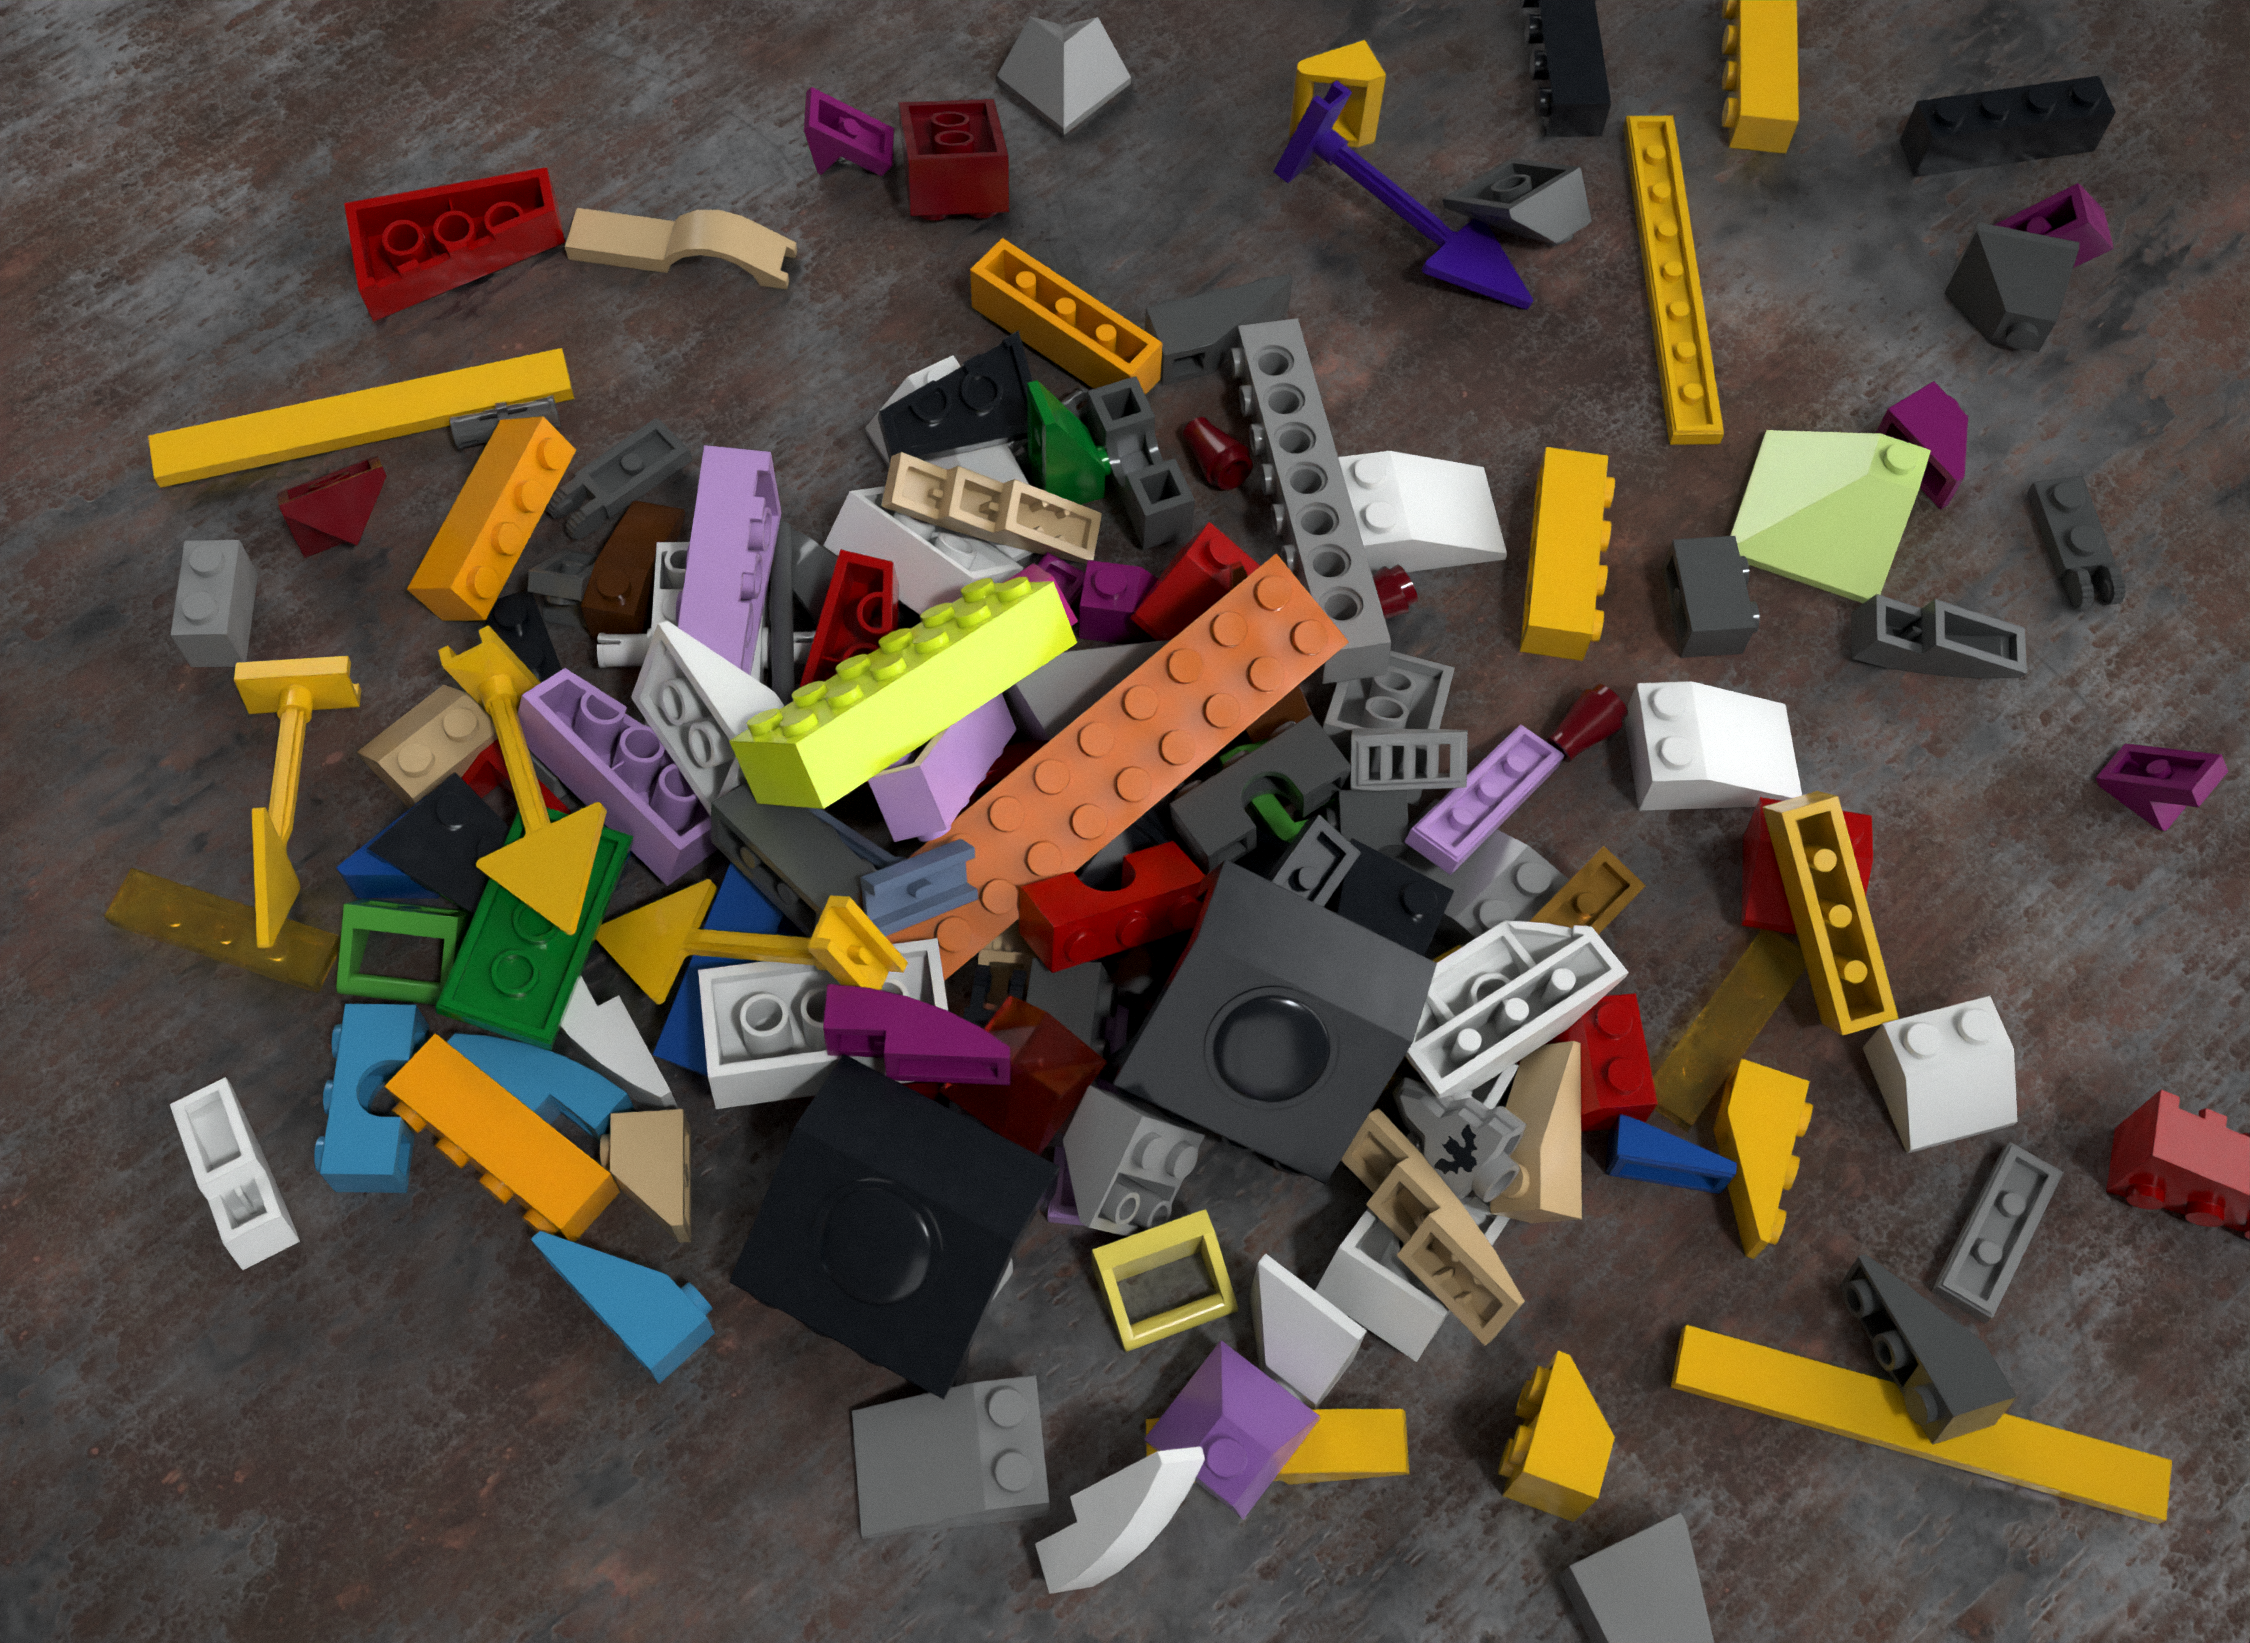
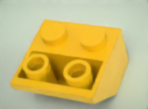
(1561, 1446)

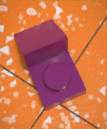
(843, 131)
(2161, 781)

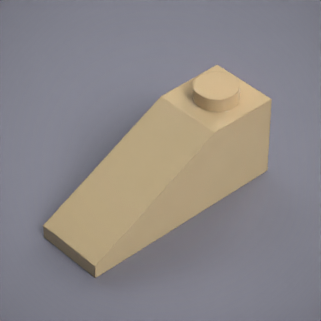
(1549, 1154)

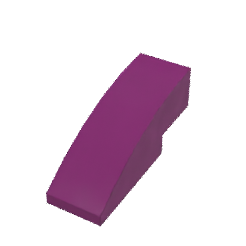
(912, 1037)

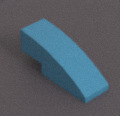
(547, 1081)

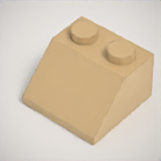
(430, 744)

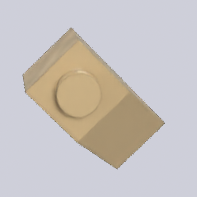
(653, 1165)

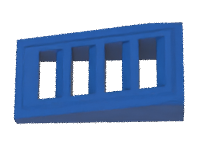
(1658, 1157)

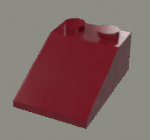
(954, 158)

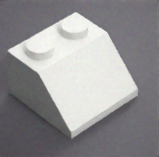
(1945, 1073)

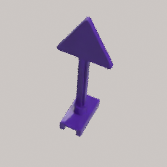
(1465, 257)

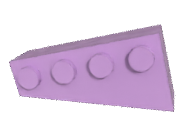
(730, 552)
(622, 766)
(935, 781)

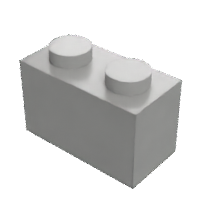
(214, 603)

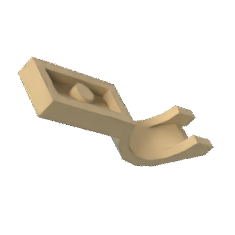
(658, 243)

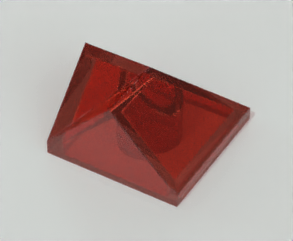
(1046, 1079)

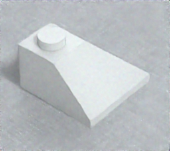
(1300, 1334)

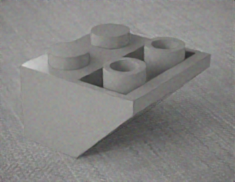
(1126, 1162)

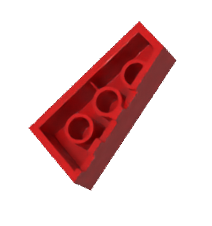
(448, 236)
(854, 617)
(2182, 1164)

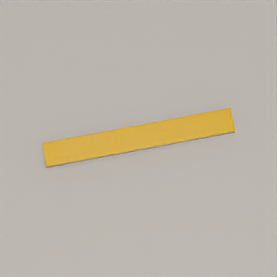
(1672, 282)
(353, 418)
(1876, 1414)

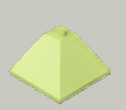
(1829, 508)

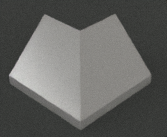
(1063, 70)

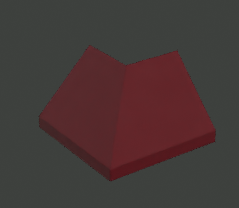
(332, 506)

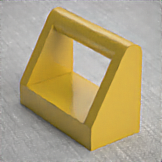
(1360, 73)

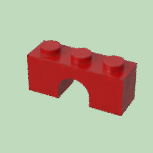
(1079, 924)

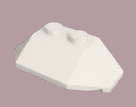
(1507, 1000)

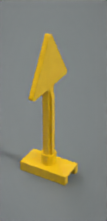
(293, 691)
(552, 860)
(662, 934)

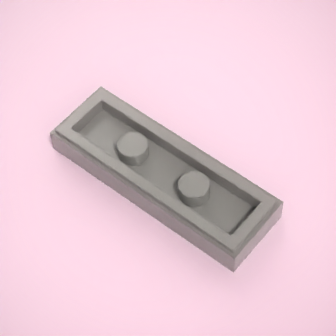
(1997, 1232)

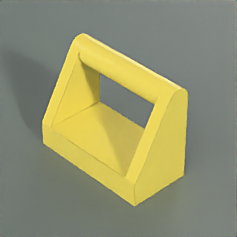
(1151, 1250)

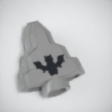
(1462, 1139)

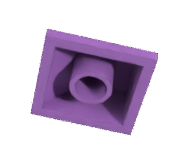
(1240, 1422)

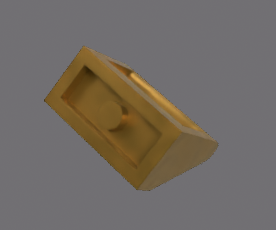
(1592, 894)

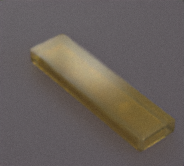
(221, 930)
(1726, 1027)

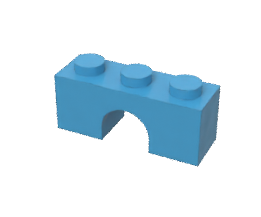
(360, 1148)

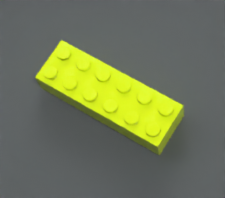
(902, 692)

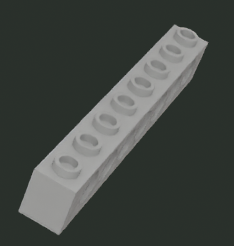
(1309, 492)

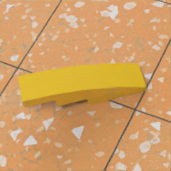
(1345, 1447)

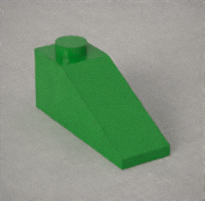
(1062, 450)

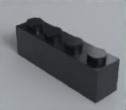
(1567, 66)
(2006, 126)

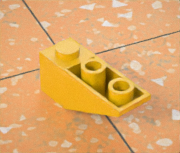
(1757, 1130)

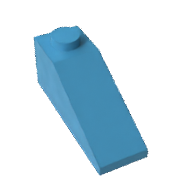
(634, 1302)

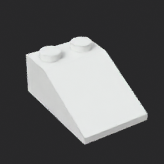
(1422, 511)
(696, 707)
(1708, 747)
(1382, 1292)

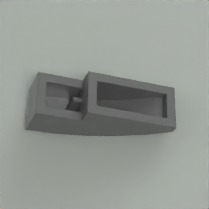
(1936, 640)

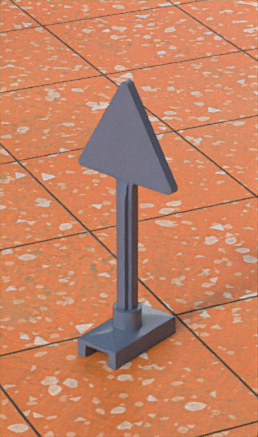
(911, 888)

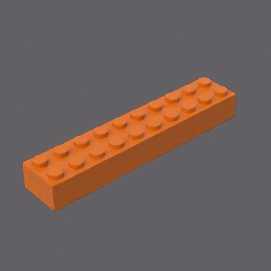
(1130, 751)

